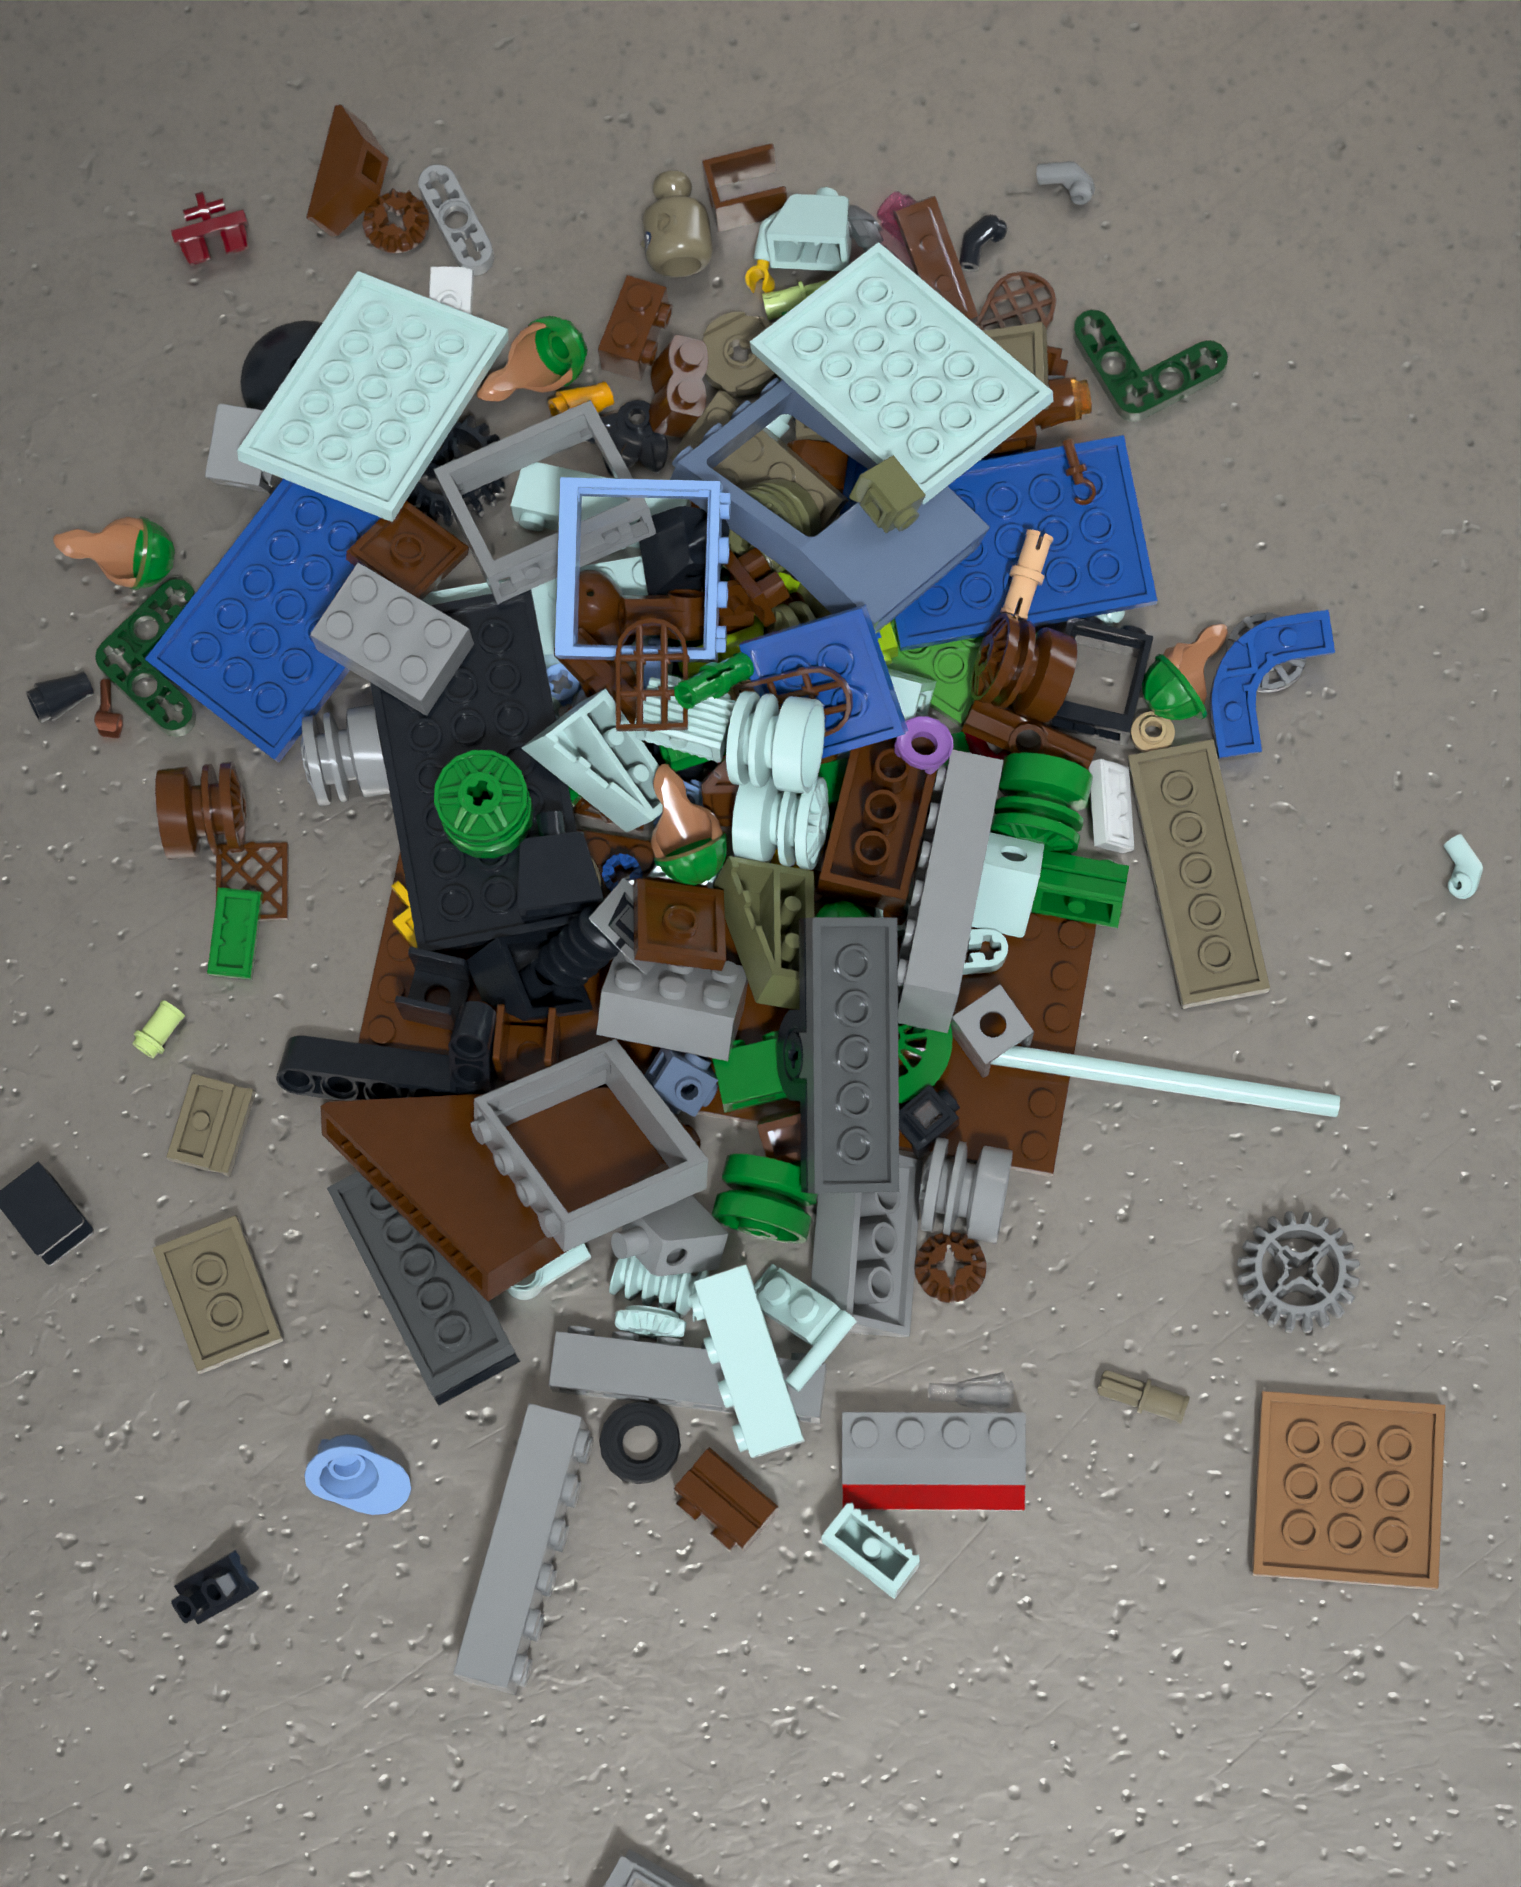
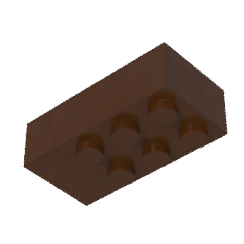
(877, 827)

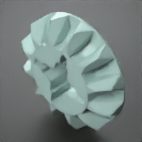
(650, 1322)

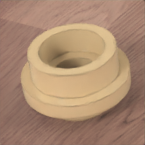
(1146, 743)

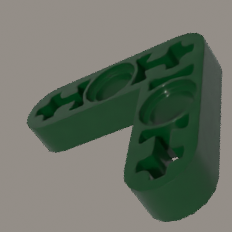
(1133, 379)
(135, 652)

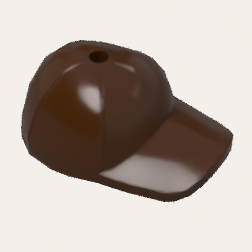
(600, 612)

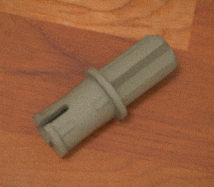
(1143, 1395)

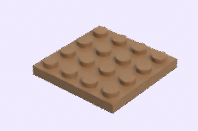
(1349, 1490)

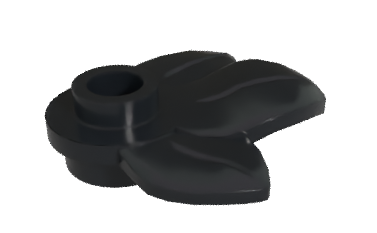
(633, 440)

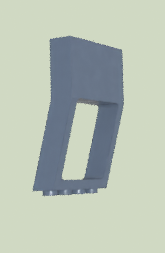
(852, 557)

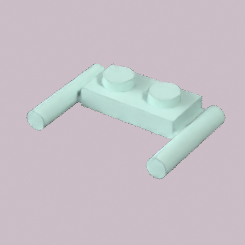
(806, 1316)

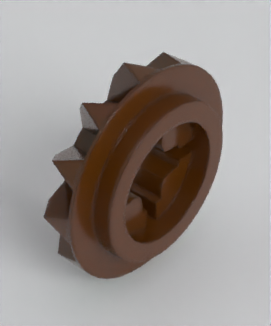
(390, 237)
(935, 1281)

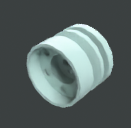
(775, 742)
(780, 820)

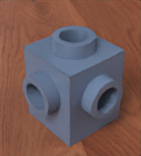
(682, 1080)

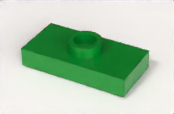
(235, 933)

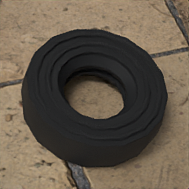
(636, 1415)

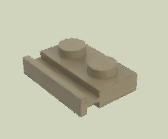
(211, 1125)

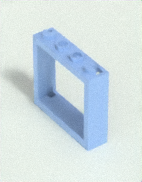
(569, 561)

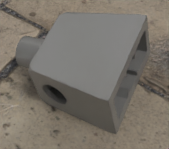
(673, 1239)

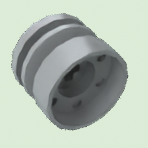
(344, 755)
(965, 1190)

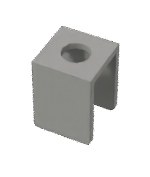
(229, 432)
(984, 1049)

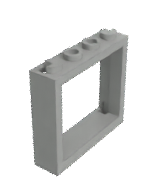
(539, 561)
(562, 1082)

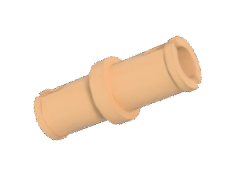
(1027, 574)

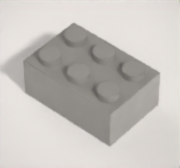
(392, 639)
(674, 1006)

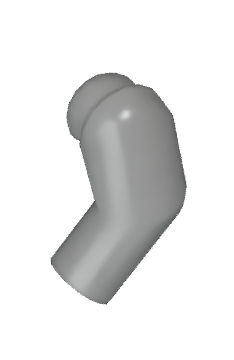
(1071, 175)

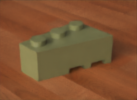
(763, 919)

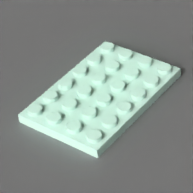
(901, 370)
(373, 396)

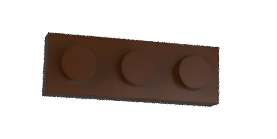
(934, 253)

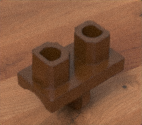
(744, 590)

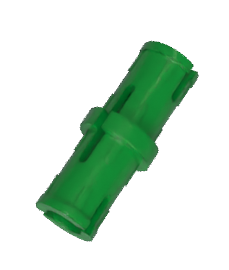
(713, 680)

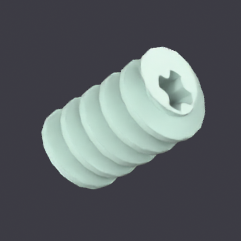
(667, 1288)

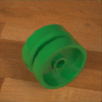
(764, 1199)

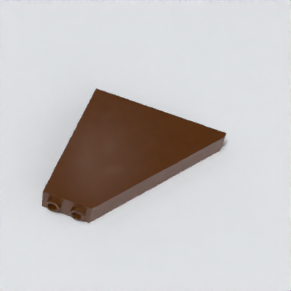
(452, 1193)

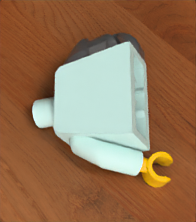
(811, 235)

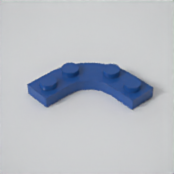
(1246, 664)

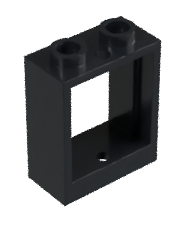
(1094, 721)

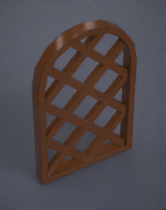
(1025, 277)

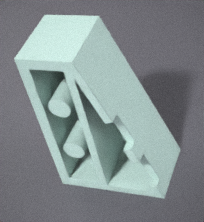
(599, 763)

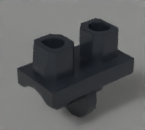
(213, 1589)

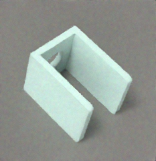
(1008, 884)

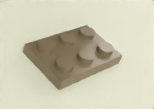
(217, 1294)

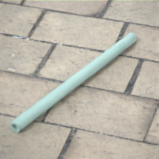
(1170, 1080)

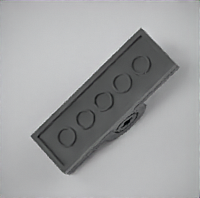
(844, 1055)
(433, 1306)

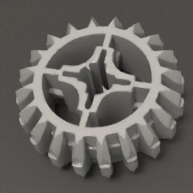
(1284, 1256)

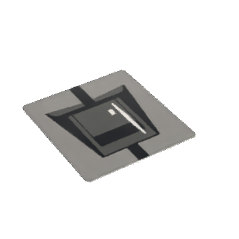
(616, 922)

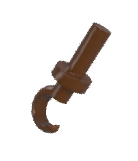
(1076, 471)

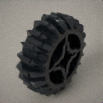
(435, 504)

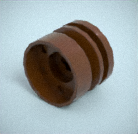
(1024, 668)
(200, 810)

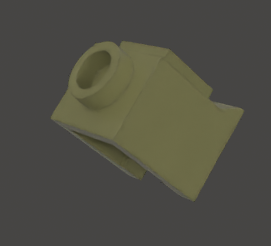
(889, 495)

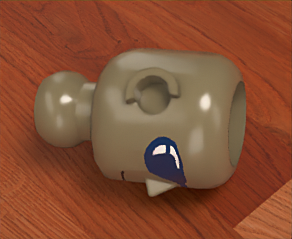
(676, 228)

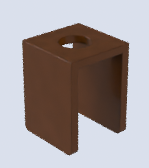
(737, 168)
(511, 1037)

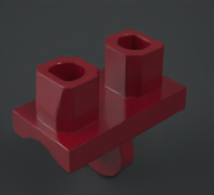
(192, 237)

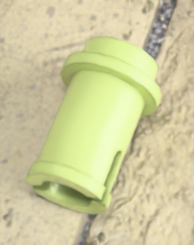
(157, 1029)

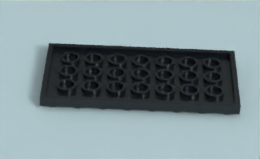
(491, 703)

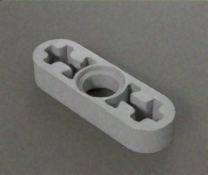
(457, 202)

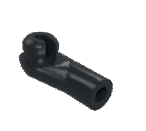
(985, 229)

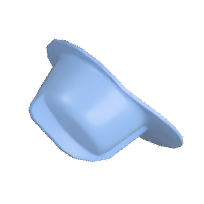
(356, 1476)

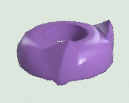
(931, 729)

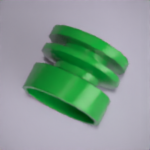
(1042, 800)
(496, 824)

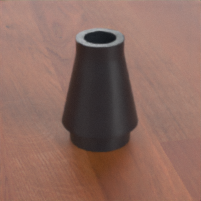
(58, 696)

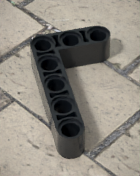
(370, 1072)

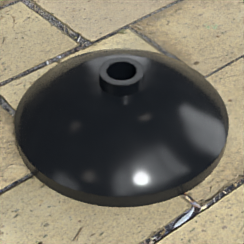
(272, 361)

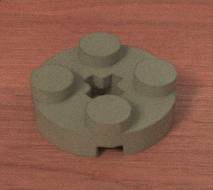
(729, 375)

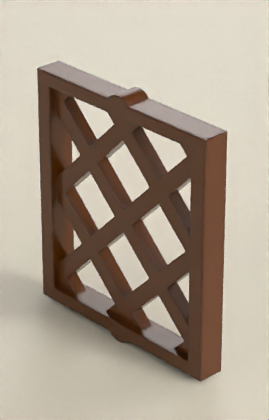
(283, 881)

